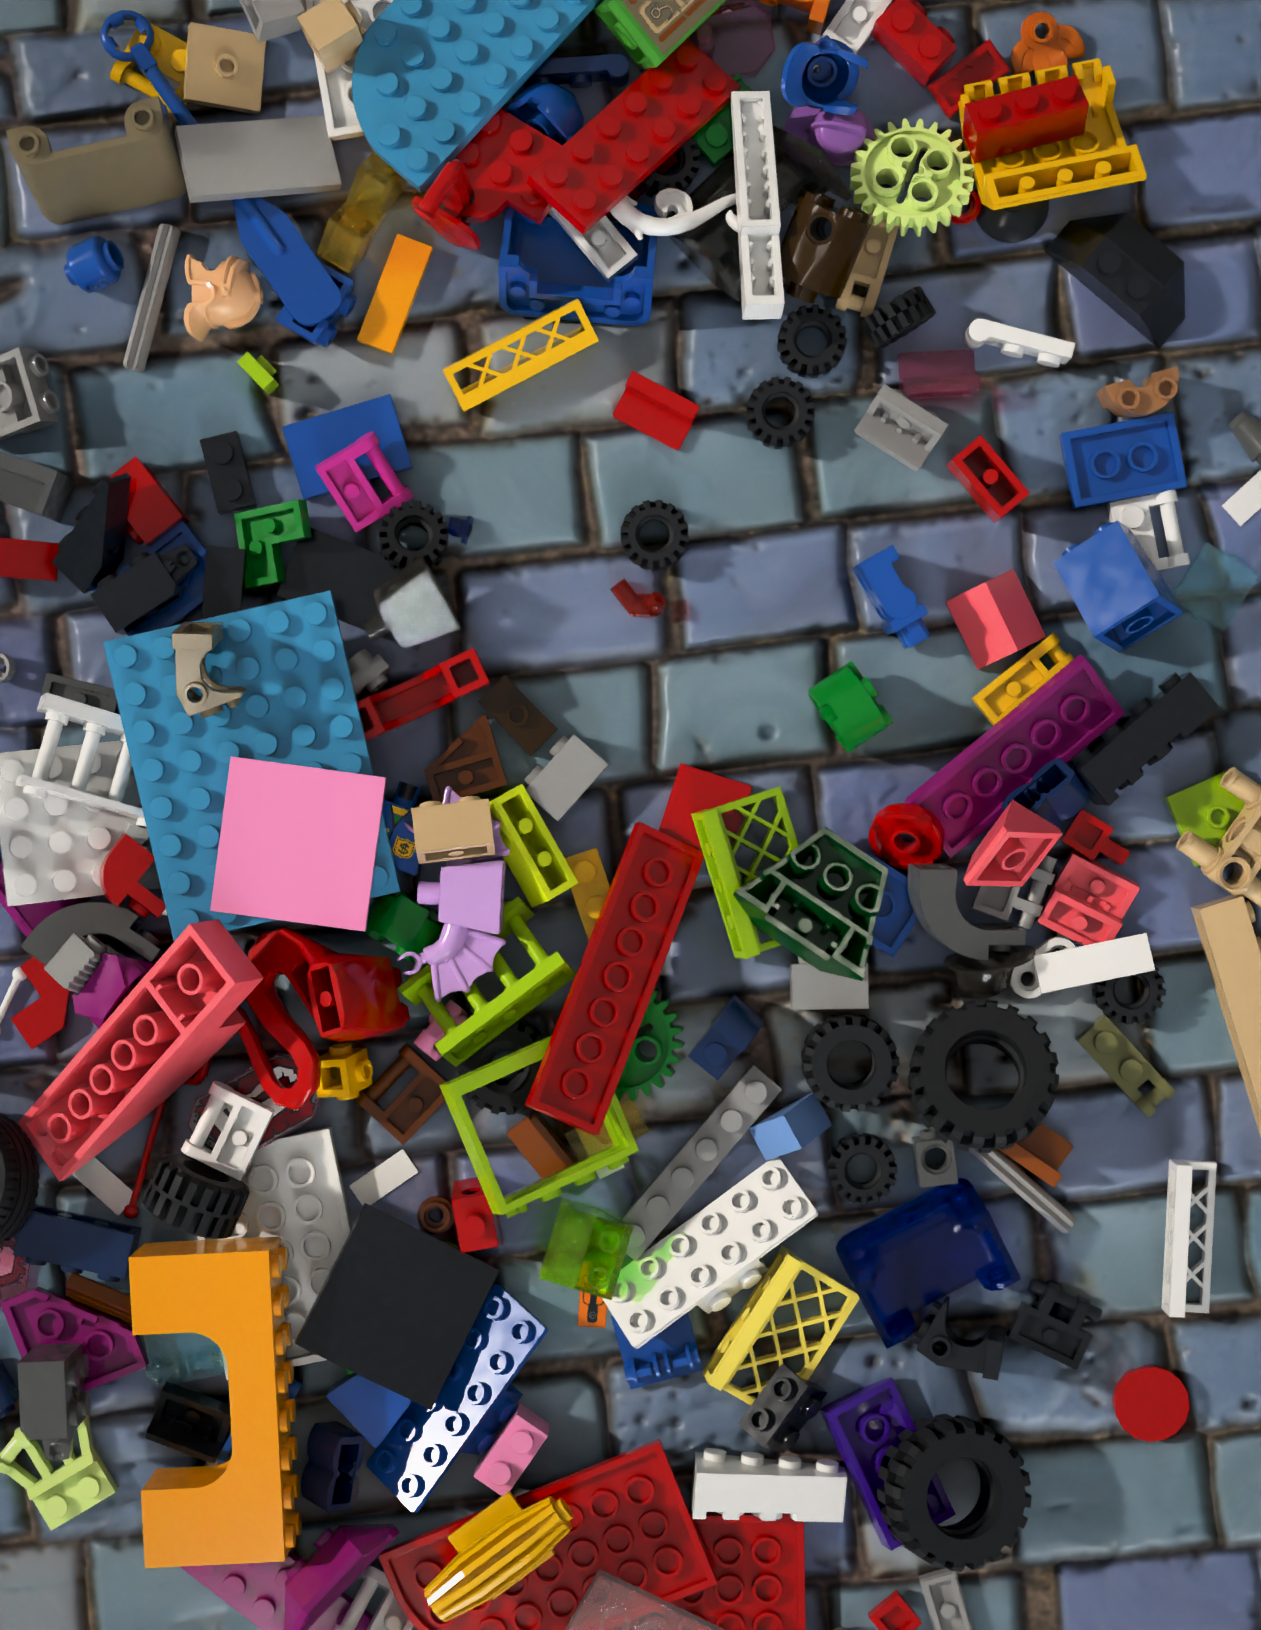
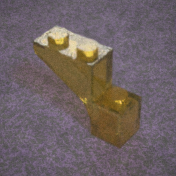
(357, 220)

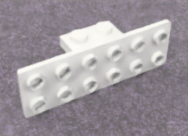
(710, 1253)

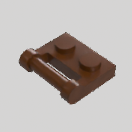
(413, 1104)

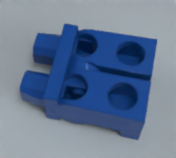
(891, 598)

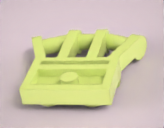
(61, 1491)

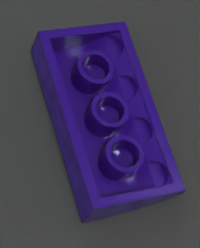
(863, 1430)

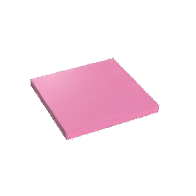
(298, 843)

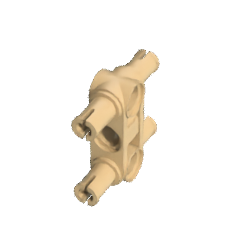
(1238, 845)

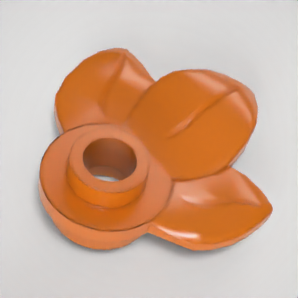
(1053, 50)

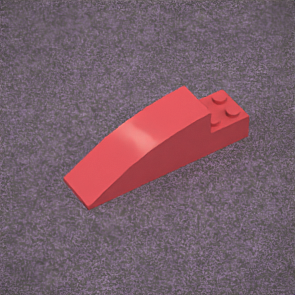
(145, 1048)

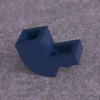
(727, 1037)

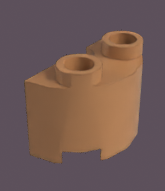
(1136, 402)

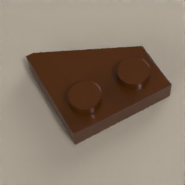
(468, 764)

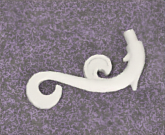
(671, 200)

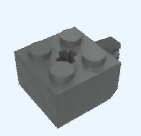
(53, 1396)

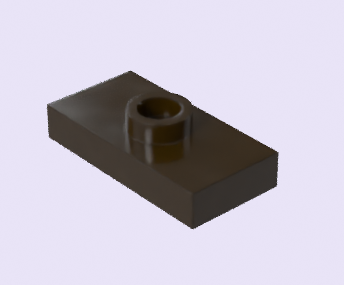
(517, 715)

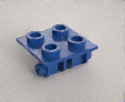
(661, 1358)

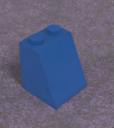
(1117, 587)

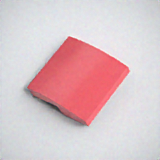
(1088, 901)

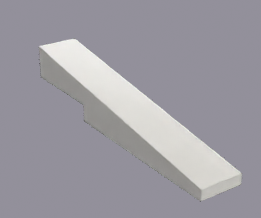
(757, 206)

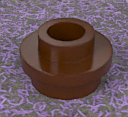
(430, 1225)

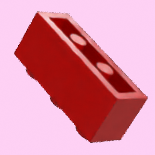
(1025, 118)

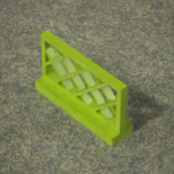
(723, 867)

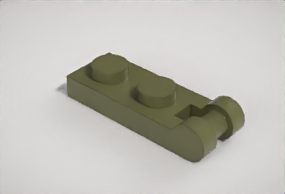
(1124, 1064)

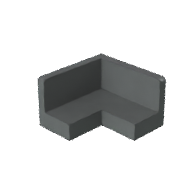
(34, 487)

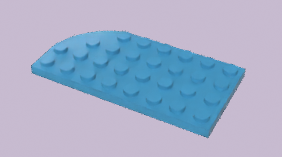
(445, 68)

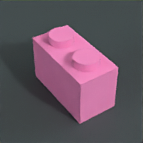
(512, 1450)

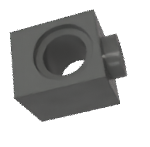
(933, 1175)

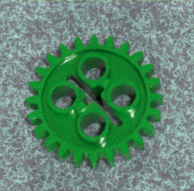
(643, 1070)

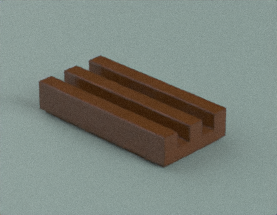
(99, 1297)

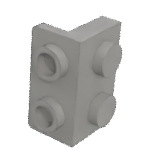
(901, 427)

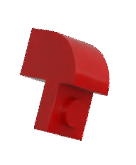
(120, 877)

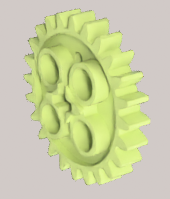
(944, 188)

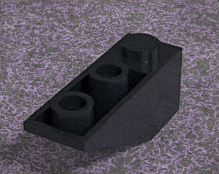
(98, 539)

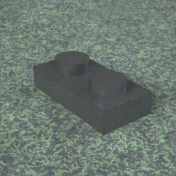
(81, 691)

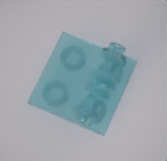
(181, 1358)

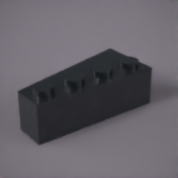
(1142, 737)

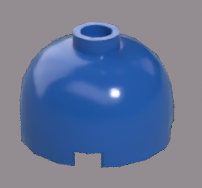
(549, 110)

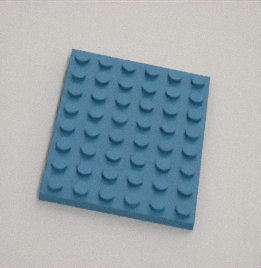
(294, 712)

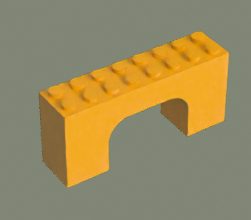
(237, 1300)

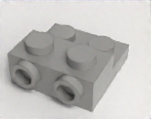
(24, 393)

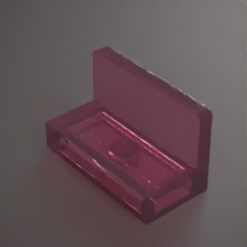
(938, 374)

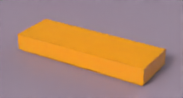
(395, 294)

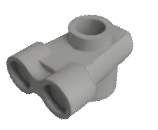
(367, 672)

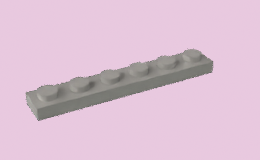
(698, 1158)

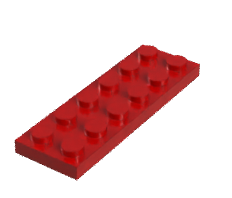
(633, 136)

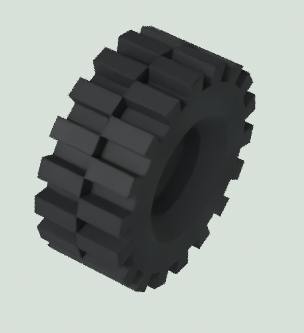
(505, 1094)

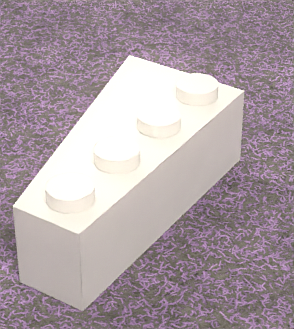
(767, 1487)

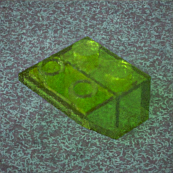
(585, 1249)

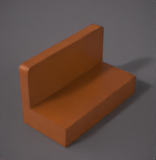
(540, 1144)
(1041, 1153)

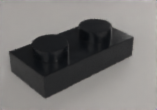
(228, 472)

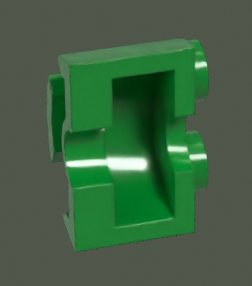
(403, 923)

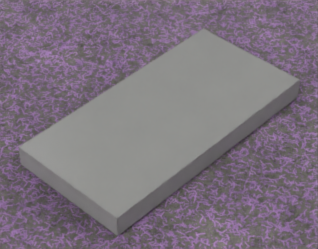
(257, 158)

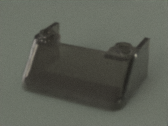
(714, 244)

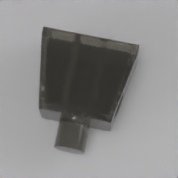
(412, 607)

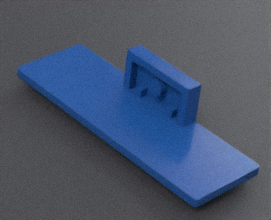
(468, 1407)

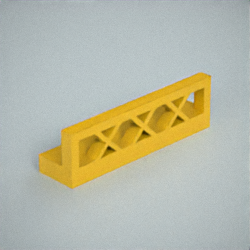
(522, 367)

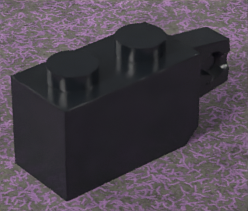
(144, 588)

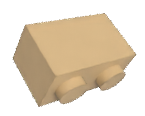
(333, 32)
(453, 830)

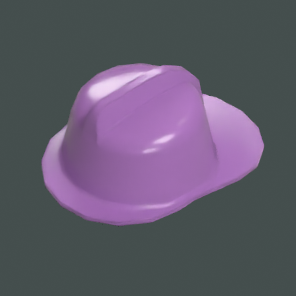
(832, 133)

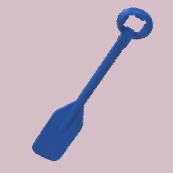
(262, 228)

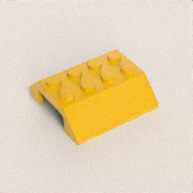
(1062, 167)

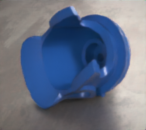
(829, 83)

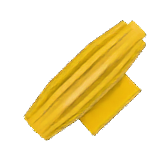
(497, 1552)

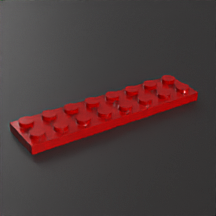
(615, 979)

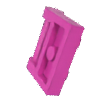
(352, 487)

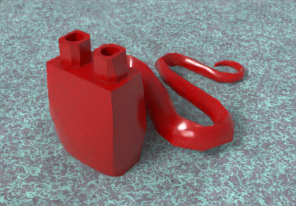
(343, 992)

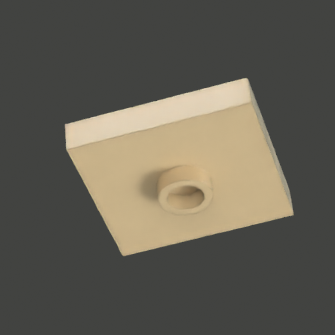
(223, 68)

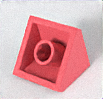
(995, 619)
(1011, 848)

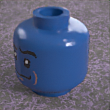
(94, 264)

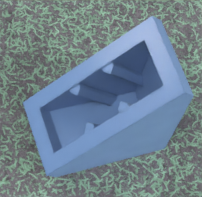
(790, 1127)

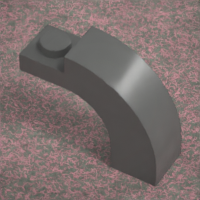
(935, 907)
(92, 918)

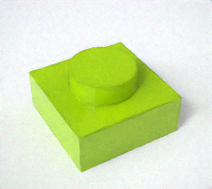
(260, 371)

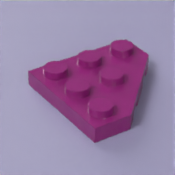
(51, 1319)

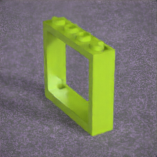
(548, 1186)

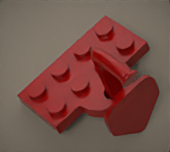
(496, 172)

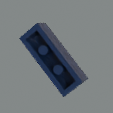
(77, 1243)

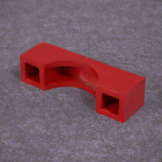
(423, 694)

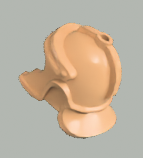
(221, 296)

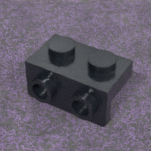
(782, 1410)
(190, 1422)

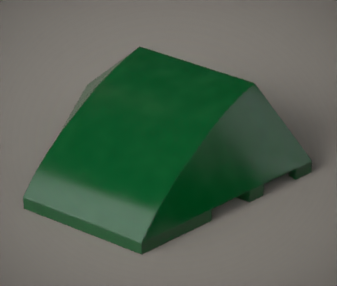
(820, 903)

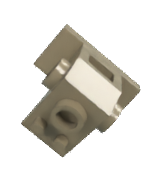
(191, 646)

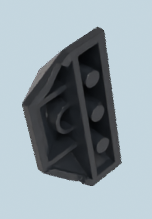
(1126, 271)

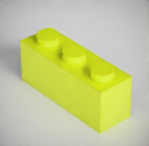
(534, 853)

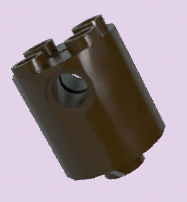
(814, 260)

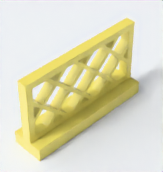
(759, 1311)

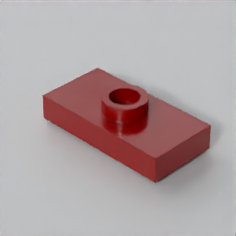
(978, 66)

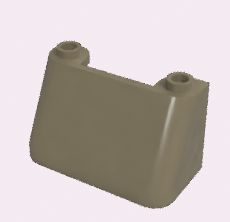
(103, 174)

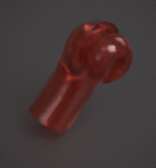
(639, 604)

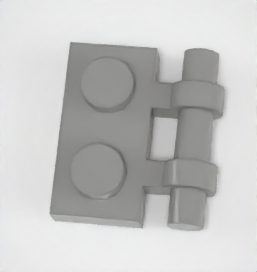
(1000, 900)

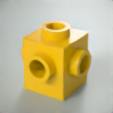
(344, 1072)

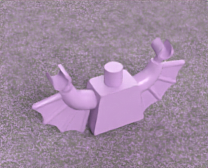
(468, 902)

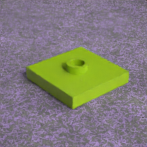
(1204, 809)

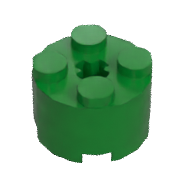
(849, 706)

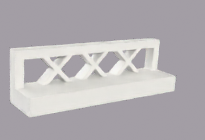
(1179, 1236)

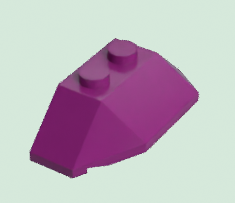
(331, 1569)

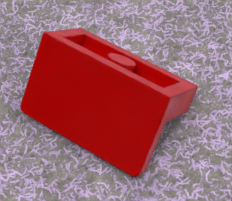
(656, 411)

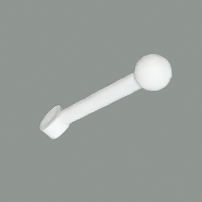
(18, 975)

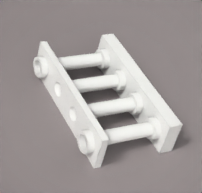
(96, 724)

